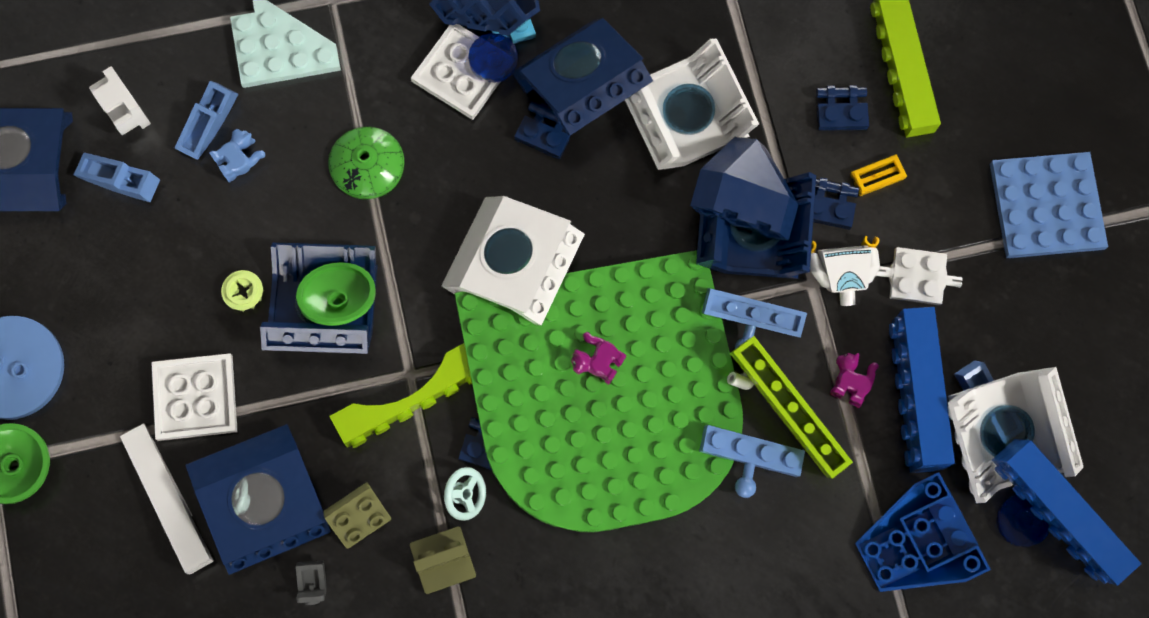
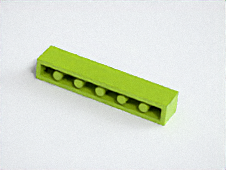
(906, 67)
(791, 407)

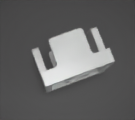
(118, 102)

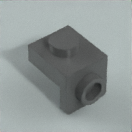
(311, 582)

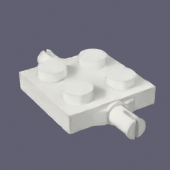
(918, 276)

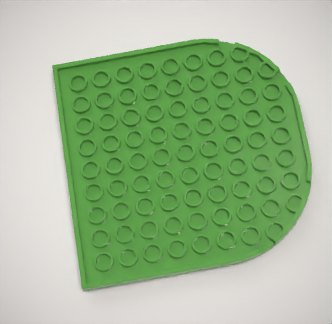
(594, 450)

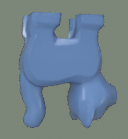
(232, 153)

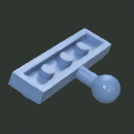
(753, 314)
(752, 453)

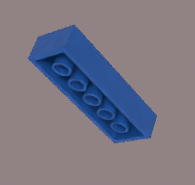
(921, 390)
(1065, 512)

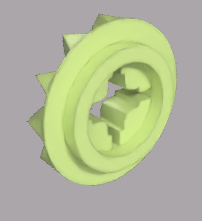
(245, 279)

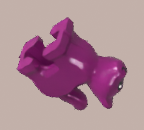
(600, 361)
(855, 383)

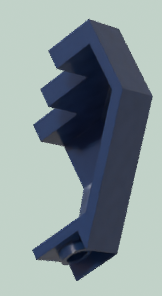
(485, 15)
(746, 189)

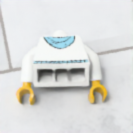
(846, 268)

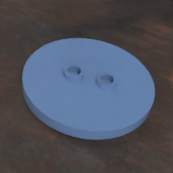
(28, 366)

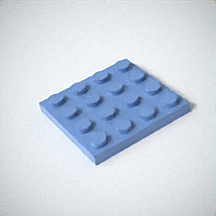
(1048, 205)

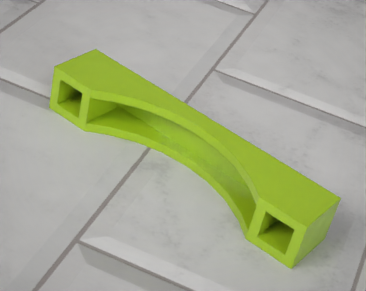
(360, 421)

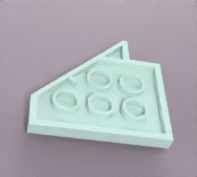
(279, 47)

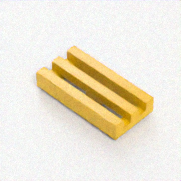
(873, 187)

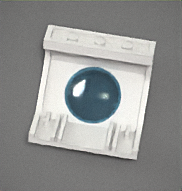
(692, 108)
(514, 257)
(1011, 408)

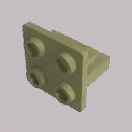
(356, 515)
(442, 560)

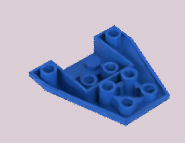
(922, 541)

